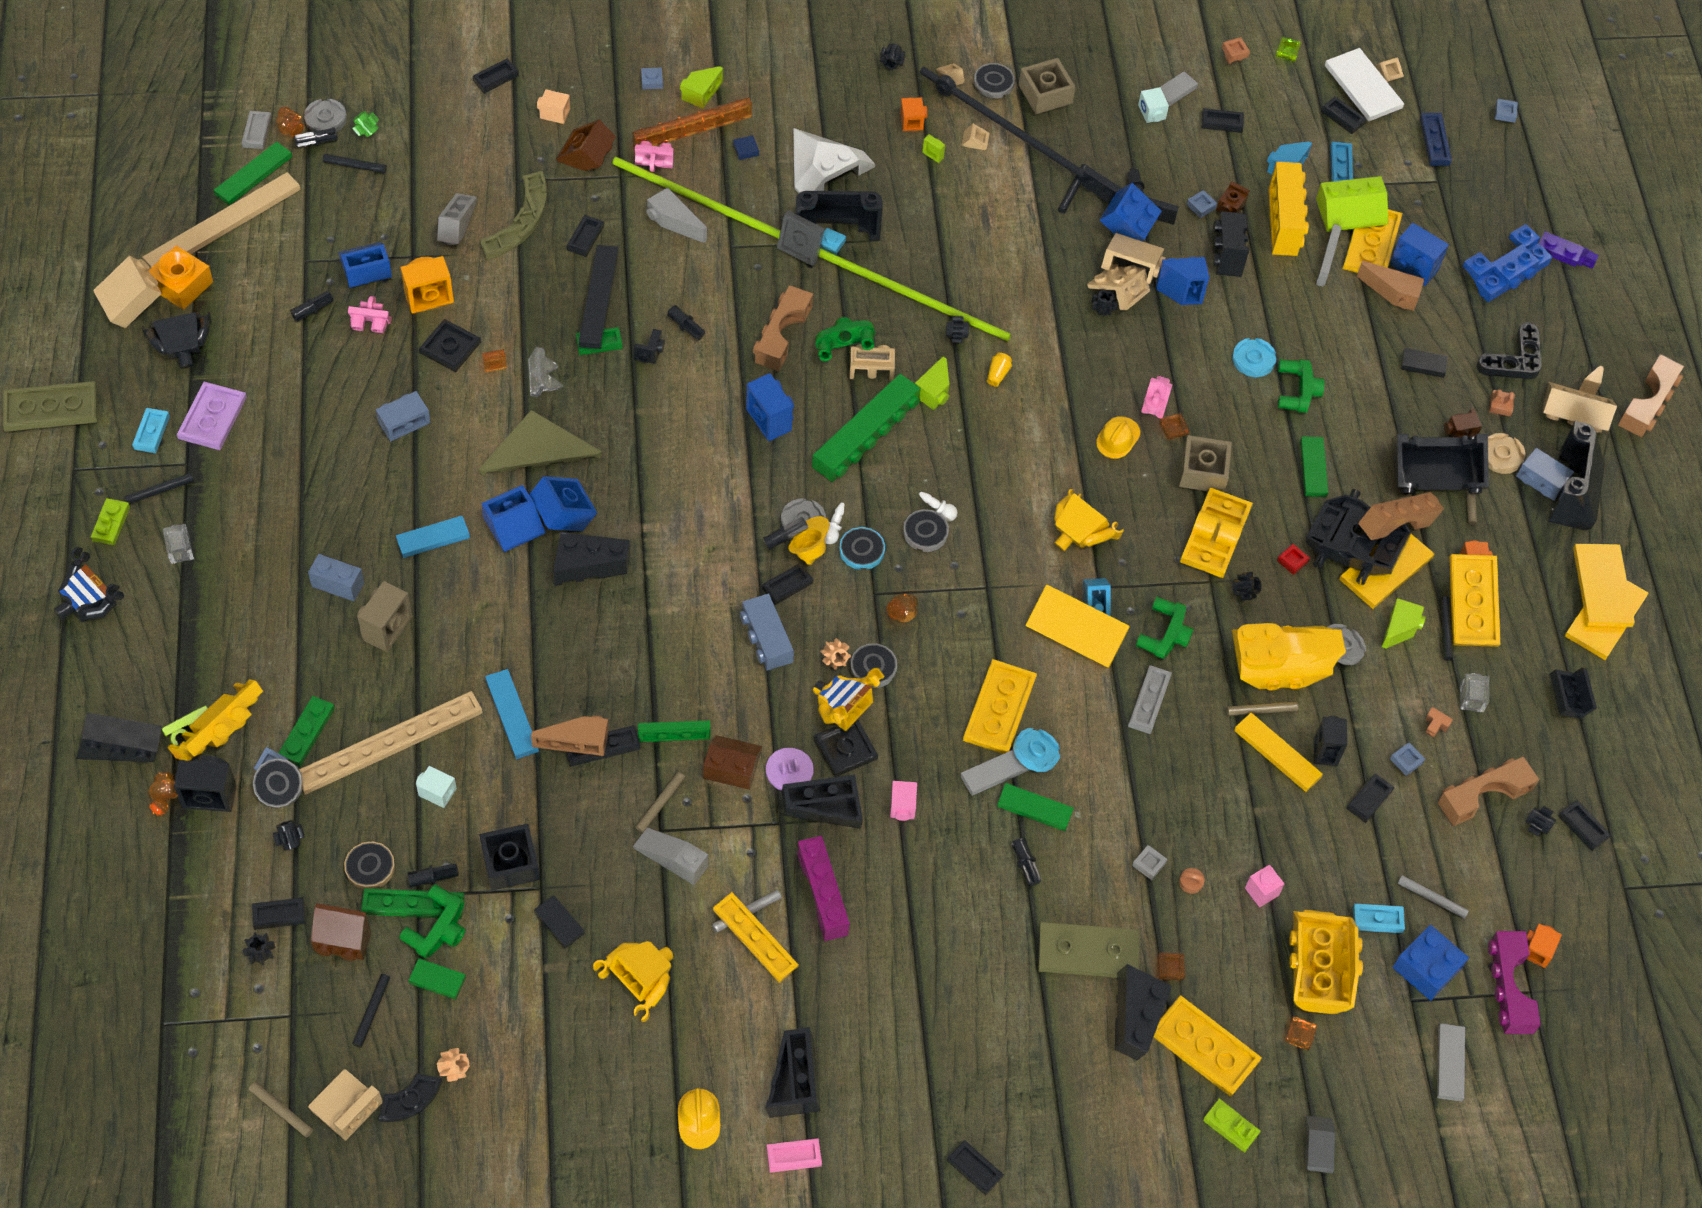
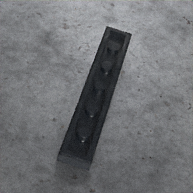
(598, 297)

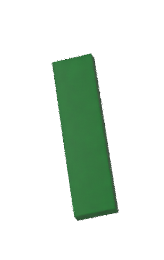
(253, 173)
(401, 903)

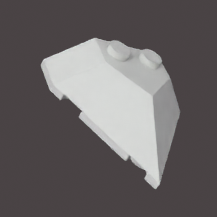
(823, 159)

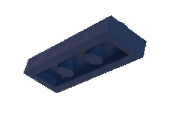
(1435, 139)

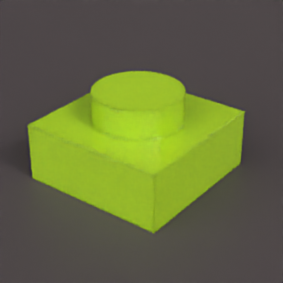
(933, 148)

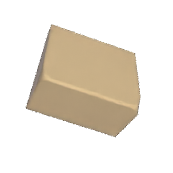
(1390, 69)
(953, 71)
(975, 137)
(1593, 381)

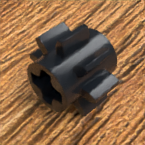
(892, 56)
(1104, 302)
(957, 329)
(1247, 586)
(1540, 821)
(288, 835)
(255, 942)

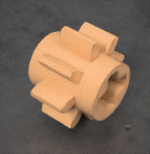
(831, 649)
(453, 1064)

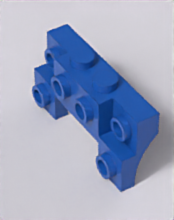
(1512, 268)

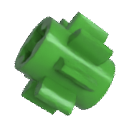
(365, 123)

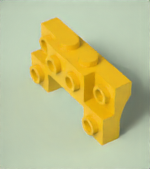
(218, 721)

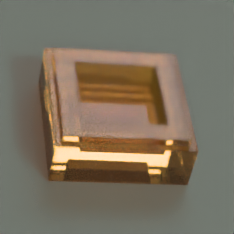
(494, 360)
(1174, 426)
(1171, 966)
(1301, 1033)

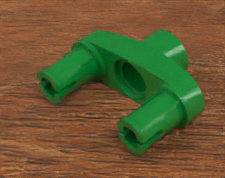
(834, 336)
(1308, 385)
(1176, 633)
(444, 930)

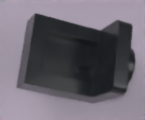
(650, 353)

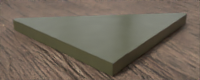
(537, 444)

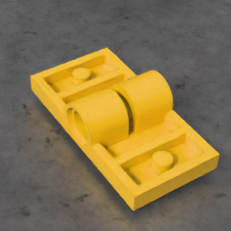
(1216, 532)

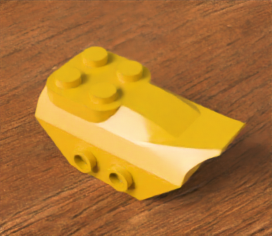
(1286, 655)
(1325, 961)

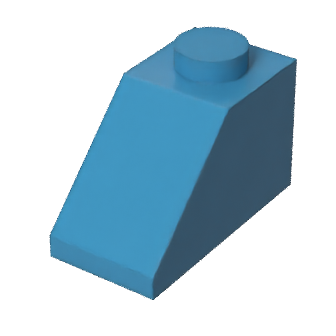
(1289, 153)
(1097, 594)

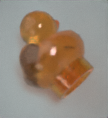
(289, 122)
(903, 607)
(161, 792)

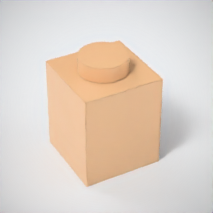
(554, 106)

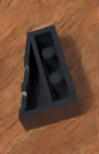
(1230, 244)
(589, 557)
(117, 739)
(824, 800)
(1140, 1007)
(795, 1078)

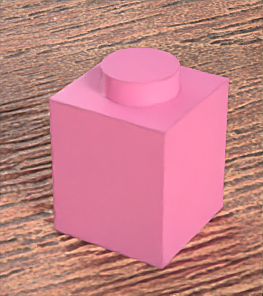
(903, 800)
(1264, 886)

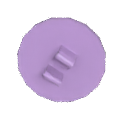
(788, 766)

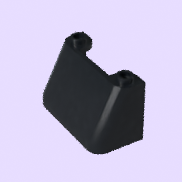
(843, 208)
(1440, 463)
(1581, 494)

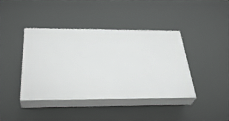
(1364, 84)

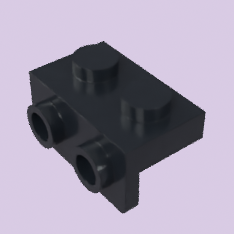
(1573, 692)

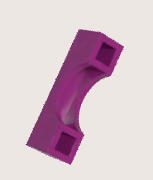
(826, 894)
(1517, 1012)

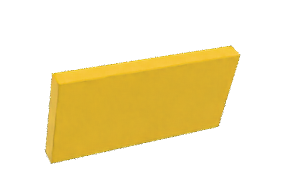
(1373, 244)
(1603, 585)
(1381, 586)
(1474, 600)
(1077, 626)
(1603, 639)
(999, 707)
(1206, 1046)

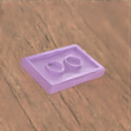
(211, 415)

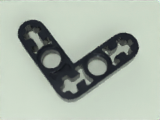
(1519, 362)

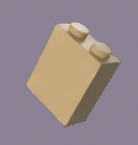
(127, 291)

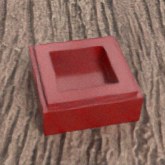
(1293, 559)

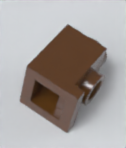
(1233, 198)
(1463, 425)

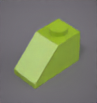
(701, 86)
(935, 385)
(1403, 622)

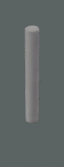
(1433, 897)
(752, 907)

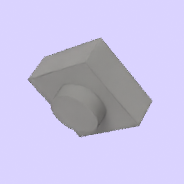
(1149, 862)

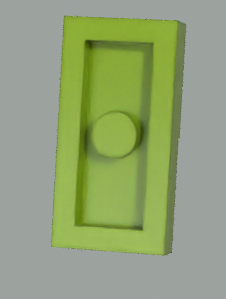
(110, 521)
(176, 726)
(1231, 1125)

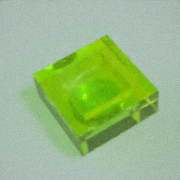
(1288, 49)

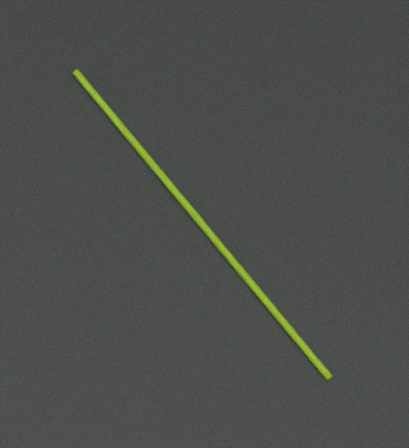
(822, 254)

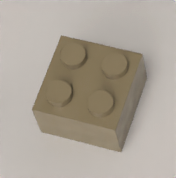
(1046, 86)
(1205, 464)
(384, 616)

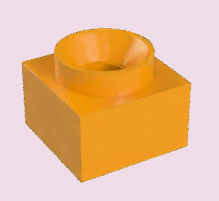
(181, 276)
(427, 283)

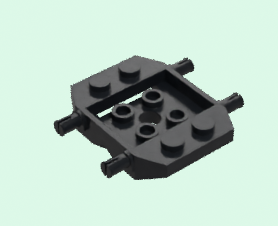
(1350, 547)

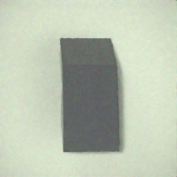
(1320, 1144)

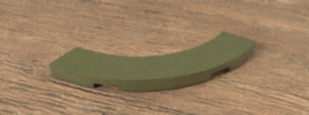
(523, 223)

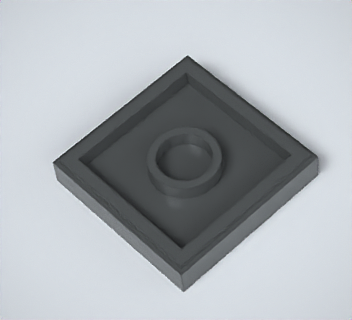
(800, 238)

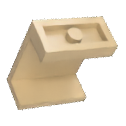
(1134, 251)

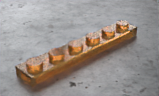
(694, 123)

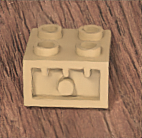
(1127, 281)
(345, 1104)

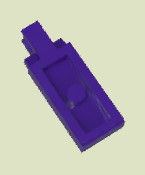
(1567, 251)

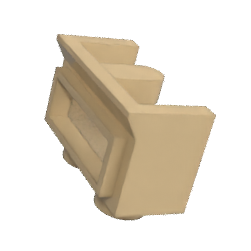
(875, 359)

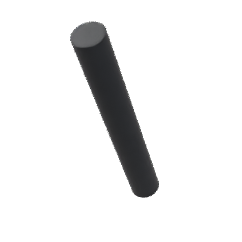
(354, 163)
(1071, 192)
(160, 488)
(1446, 628)
(371, 1010)

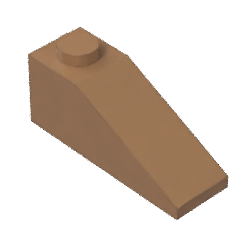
(1395, 286)
(578, 735)

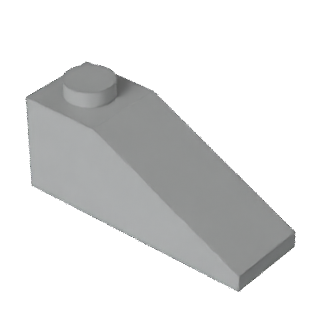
(675, 216)
(455, 219)
(673, 854)

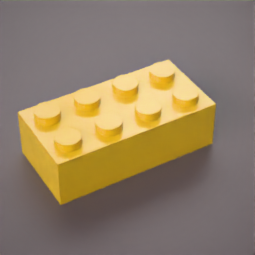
(1287, 209)

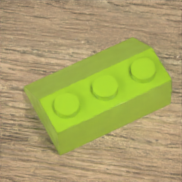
(1353, 203)

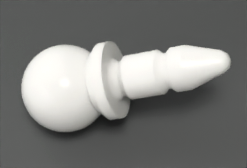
(948, 511)
(833, 534)

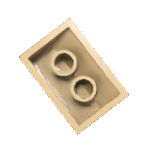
(1578, 406)

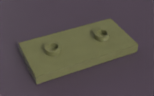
(49, 406)
(1086, 949)

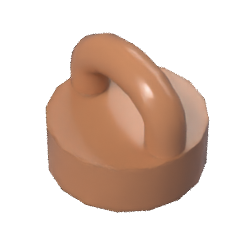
(1191, 880)

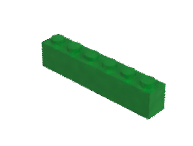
(866, 428)

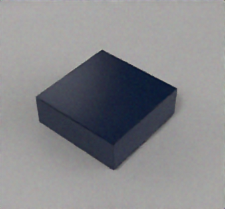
(746, 147)

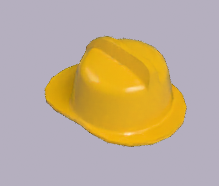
(1118, 437)
(811, 542)
(699, 1118)

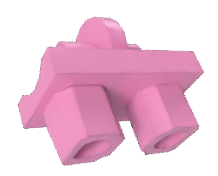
(654, 156)
(372, 313)
(1157, 396)

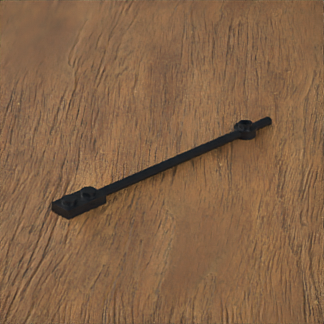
(1090, 178)

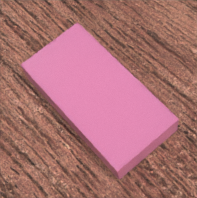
(794, 1155)

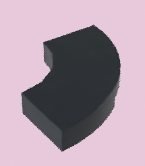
(410, 1100)

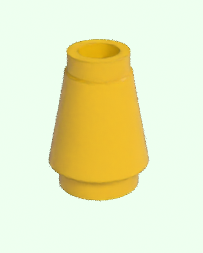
(998, 369)

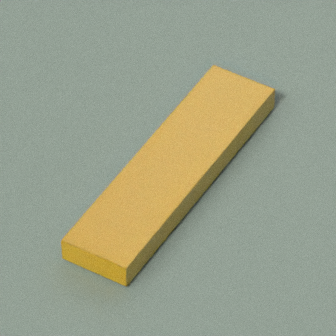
(1278, 752)
(755, 937)

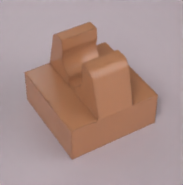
(1235, 50)
(1501, 403)
(1437, 721)

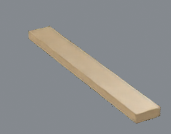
(228, 218)
(389, 742)

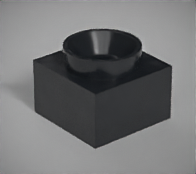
(205, 784)
(518, 846)

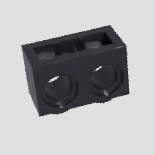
(1330, 741)

